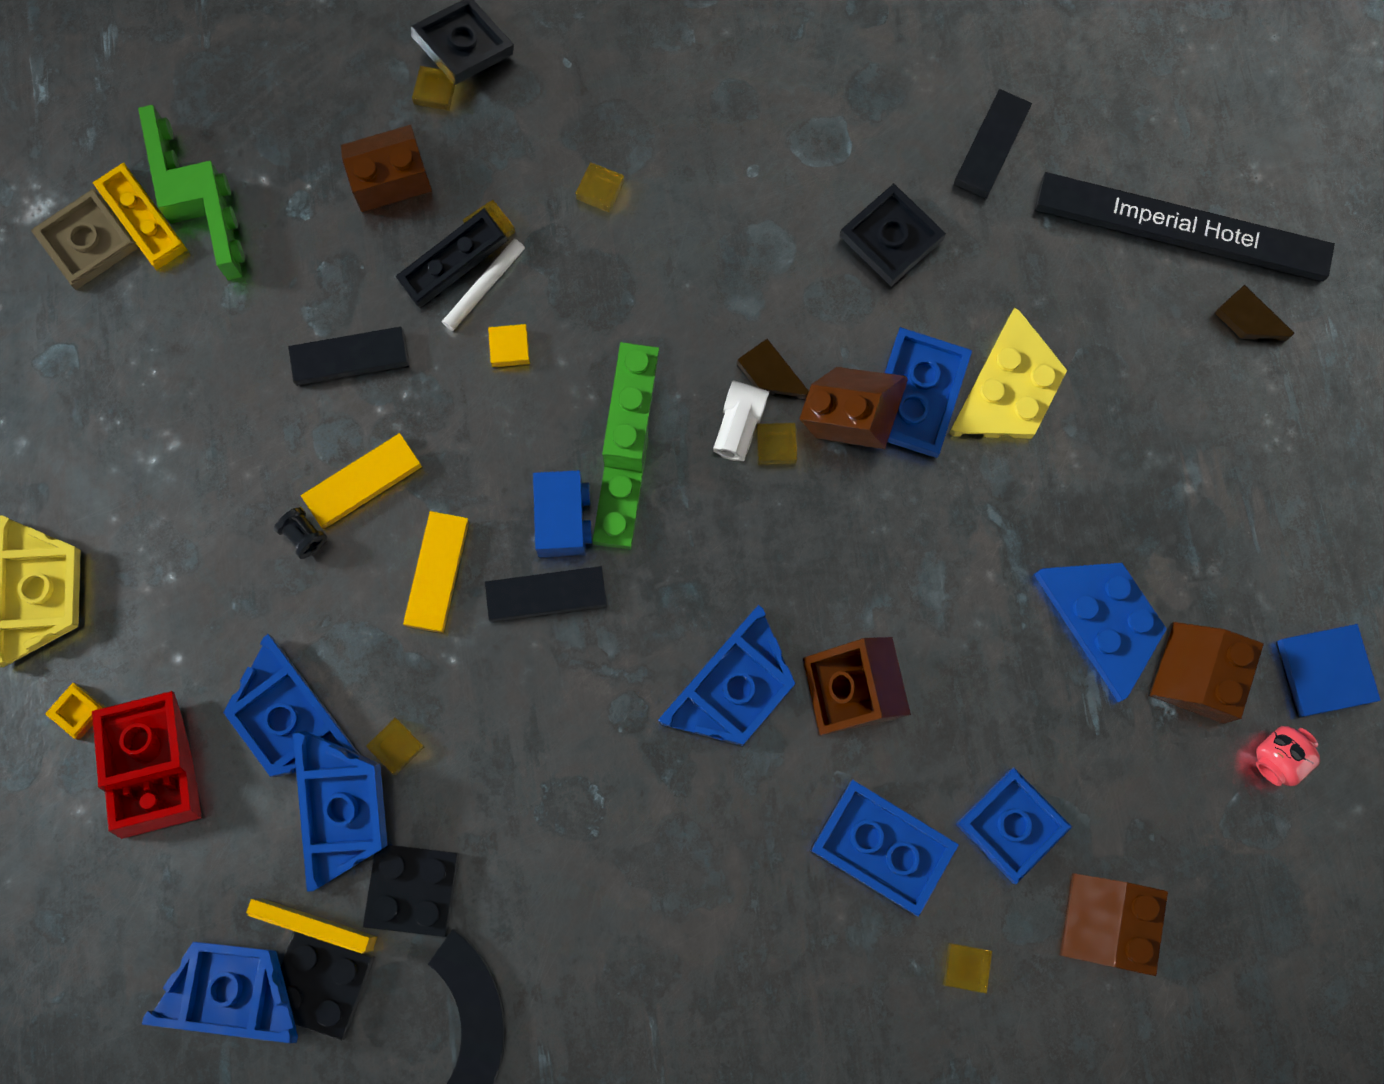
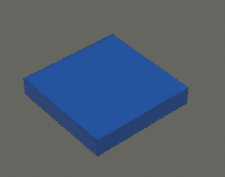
(1328, 670)
(1014, 825)

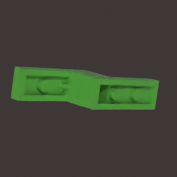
(191, 192)
(625, 445)

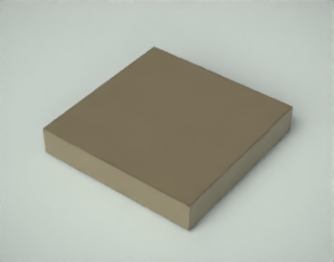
(84, 239)

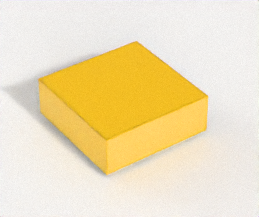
(509, 345)
(74, 711)

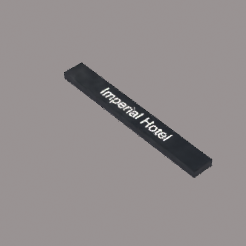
(1185, 227)

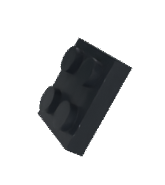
(462, 40)
(892, 234)
(411, 890)
(324, 984)

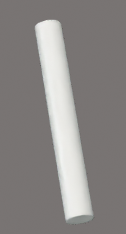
(483, 284)

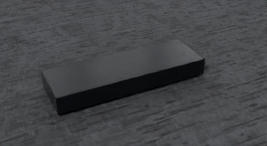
(992, 143)
(452, 258)
(348, 356)
(545, 594)

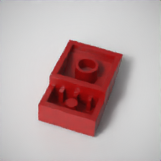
(145, 765)

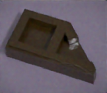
(1251, 317)
(770, 371)

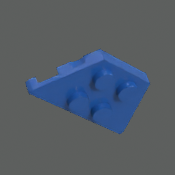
(1107, 619)
(735, 687)
(276, 704)
(338, 807)
(227, 994)

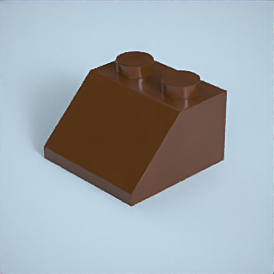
(385, 168)
(853, 406)
(1206, 671)
(856, 685)
(1114, 924)

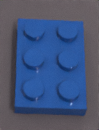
(933, 385)
(884, 848)

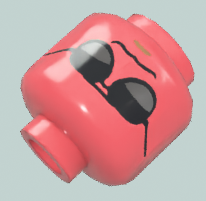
(1287, 756)

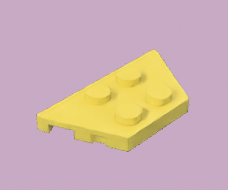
(1012, 386)
(35, 589)

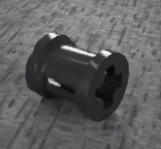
(300, 532)

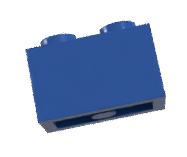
(560, 514)

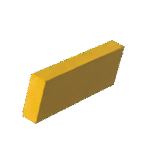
(140, 216)
(361, 481)
(436, 572)
(311, 925)

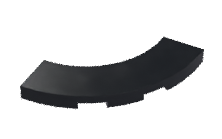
(478, 1009)

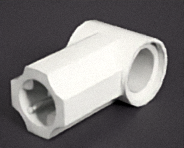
(742, 412)

